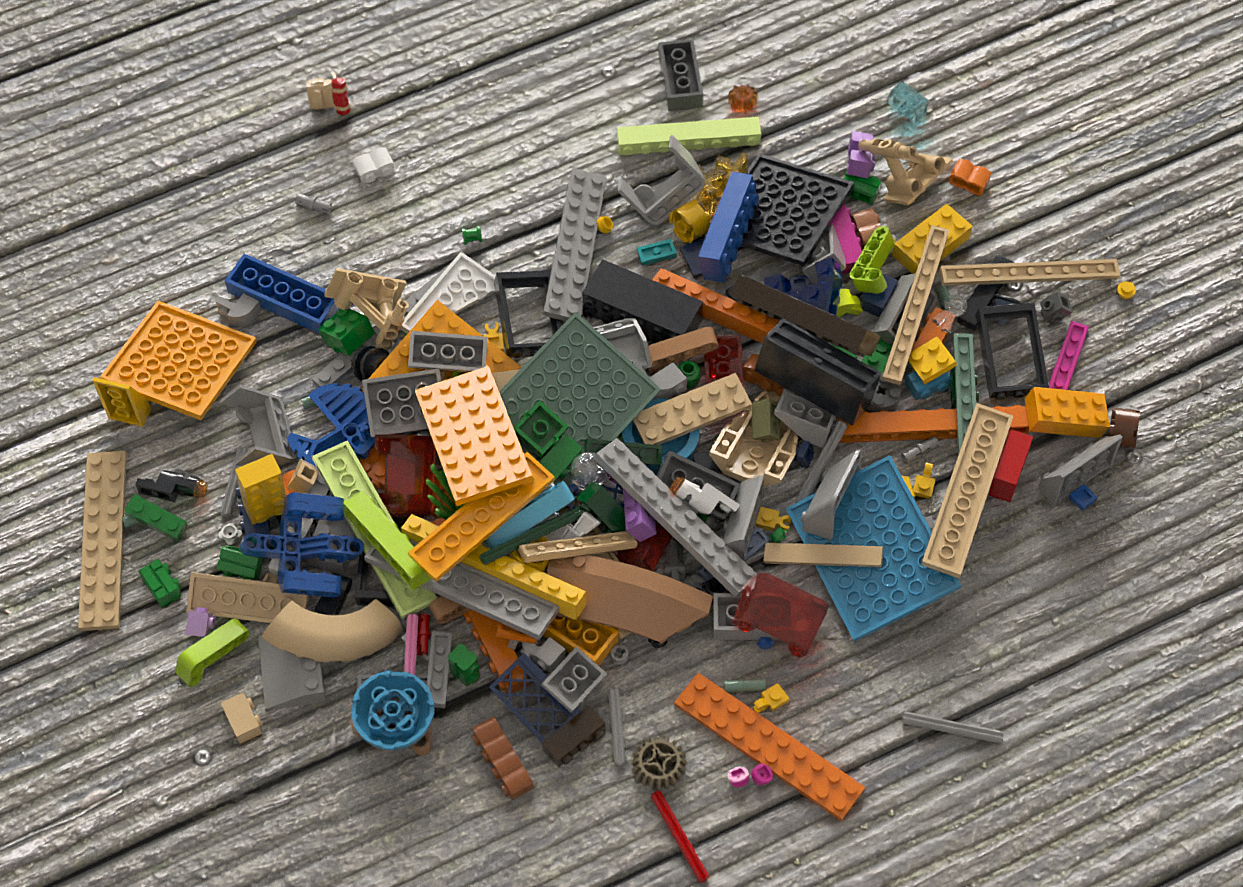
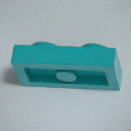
(656, 252)

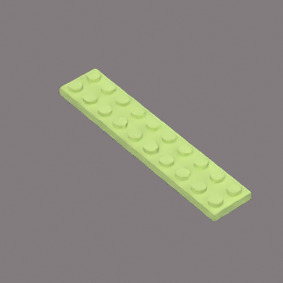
(346, 479)

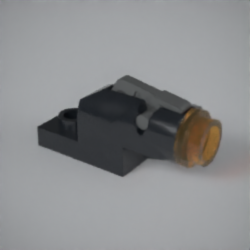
(171, 485)

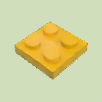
(931, 360)

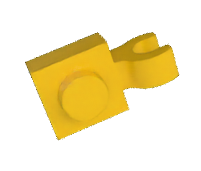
(924, 484)
(772, 697)

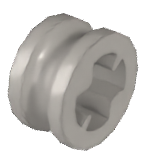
(619, 661)

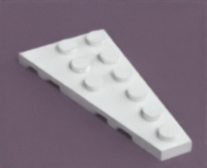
(457, 288)

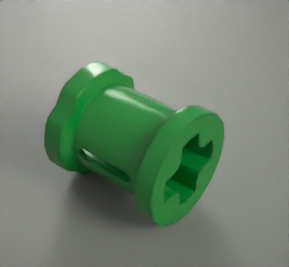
(472, 235)

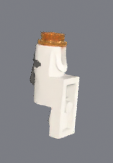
(702, 499)

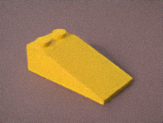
(122, 402)

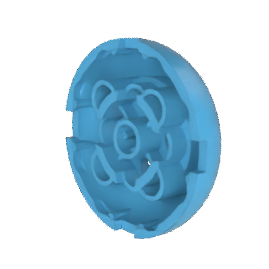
(377, 695)

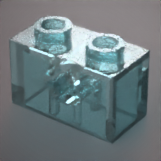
(908, 101)

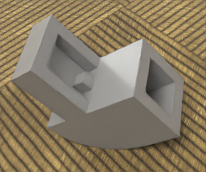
(241, 312)

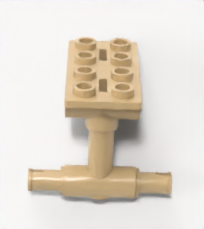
(906, 185)
(374, 297)

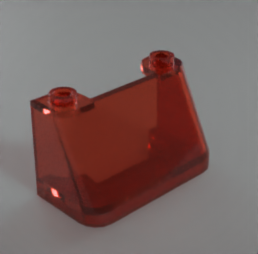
(406, 472)
(780, 612)

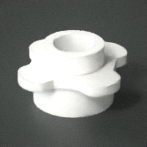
(229, 528)

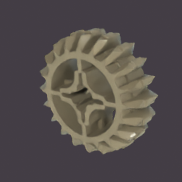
(674, 756)

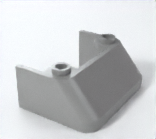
(673, 193)
(267, 423)

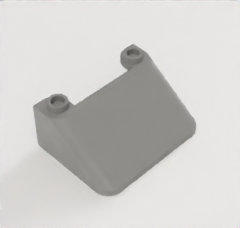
(628, 339)
(835, 480)

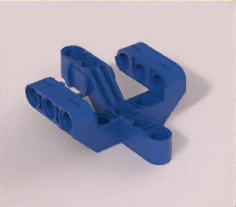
(294, 509)

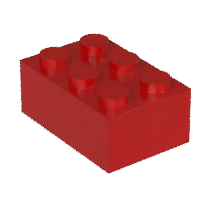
(1010, 465)

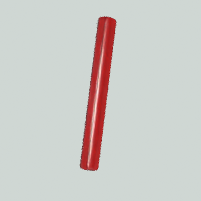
(680, 836)

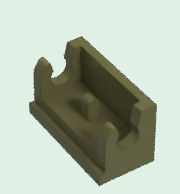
(764, 422)

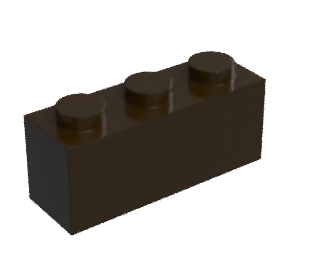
(574, 737)

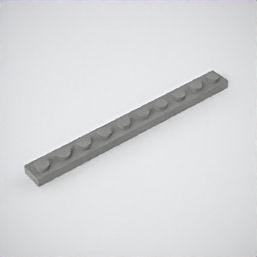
(342, 366)

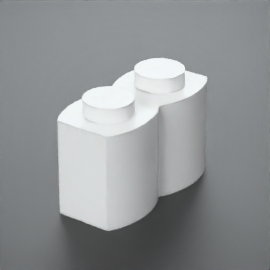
(373, 165)

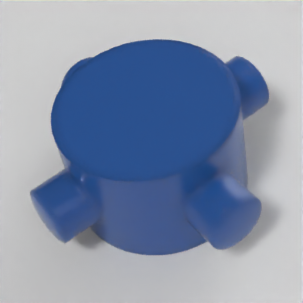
(765, 643)

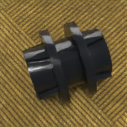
(367, 361)

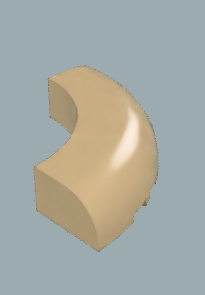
(333, 636)

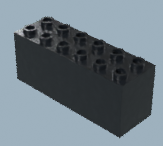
(623, 294)
(817, 371)

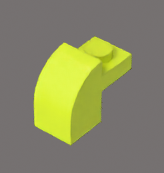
(848, 303)

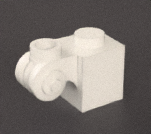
(546, 656)

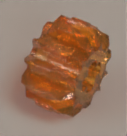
(743, 98)

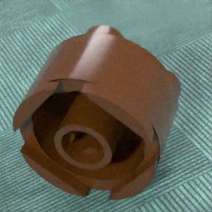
(1125, 423)

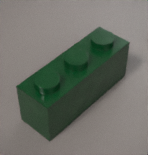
(603, 508)

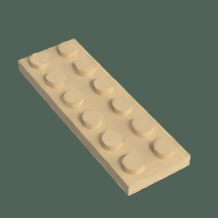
(692, 410)
(239, 597)

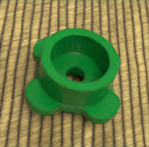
(778, 535)

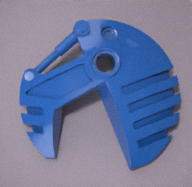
(347, 412)

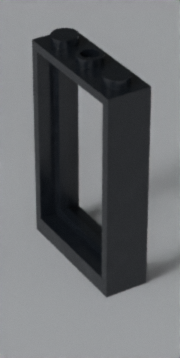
(519, 279)
(1003, 312)
(363, 596)

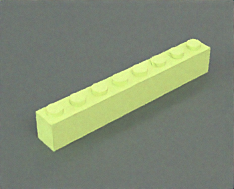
(691, 135)

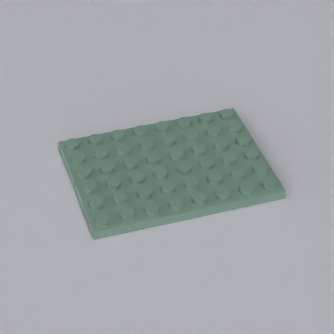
(582, 383)

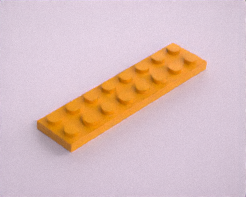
(476, 523)

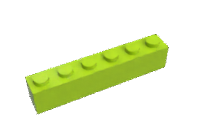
(385, 538)

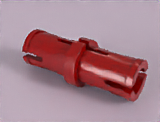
(423, 635)

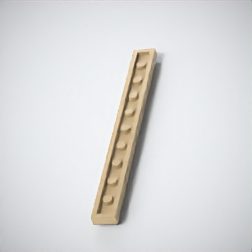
(1029, 272)
(915, 305)

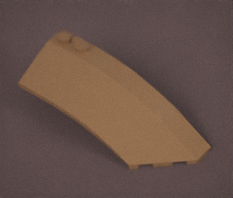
(631, 596)

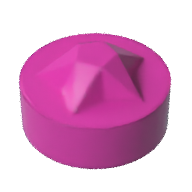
(761, 774)
(738, 777)

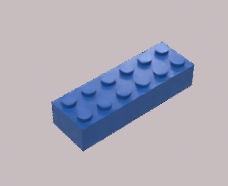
(728, 227)
(281, 292)

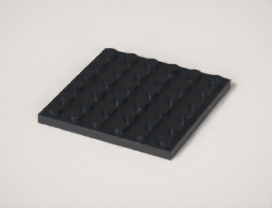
(792, 208)

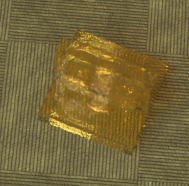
(729, 166)
(713, 188)

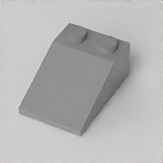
(828, 247)
(670, 381)
(804, 418)
(573, 679)

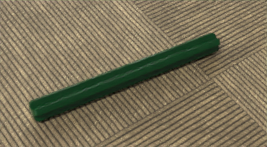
(531, 535)

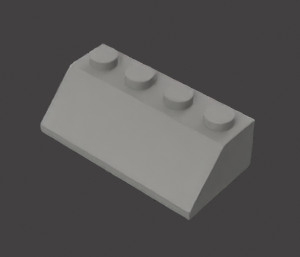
(891, 316)
(447, 351)
(743, 521)

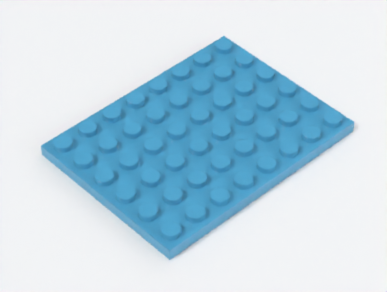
(878, 513)

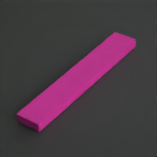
(1068, 356)

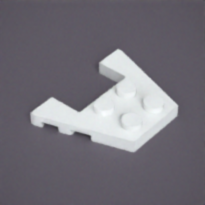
(582, 527)

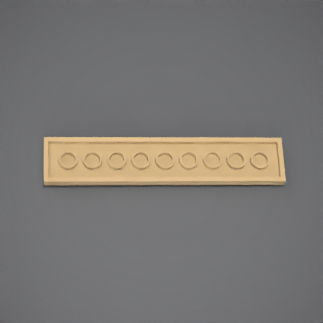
(967, 491)
(102, 541)

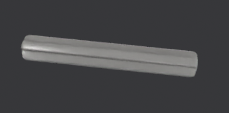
(231, 491)
(616, 728)

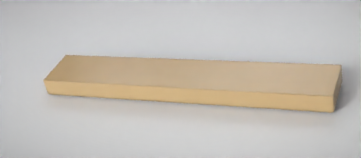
(577, 546)
(823, 554)

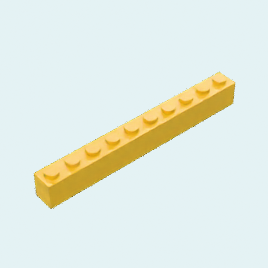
(568, 597)

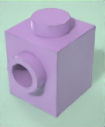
(200, 622)

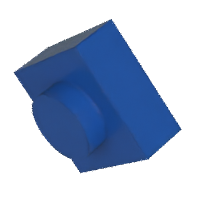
(1083, 497)

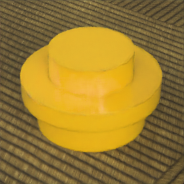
(604, 224)
(1126, 290)

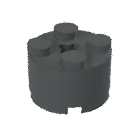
(885, 397)

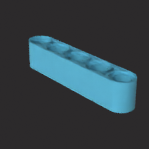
(532, 514)

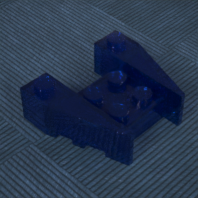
(821, 294)

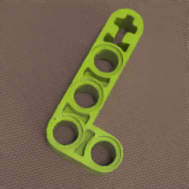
(866, 271)
(210, 649)

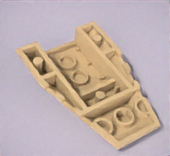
(746, 458)

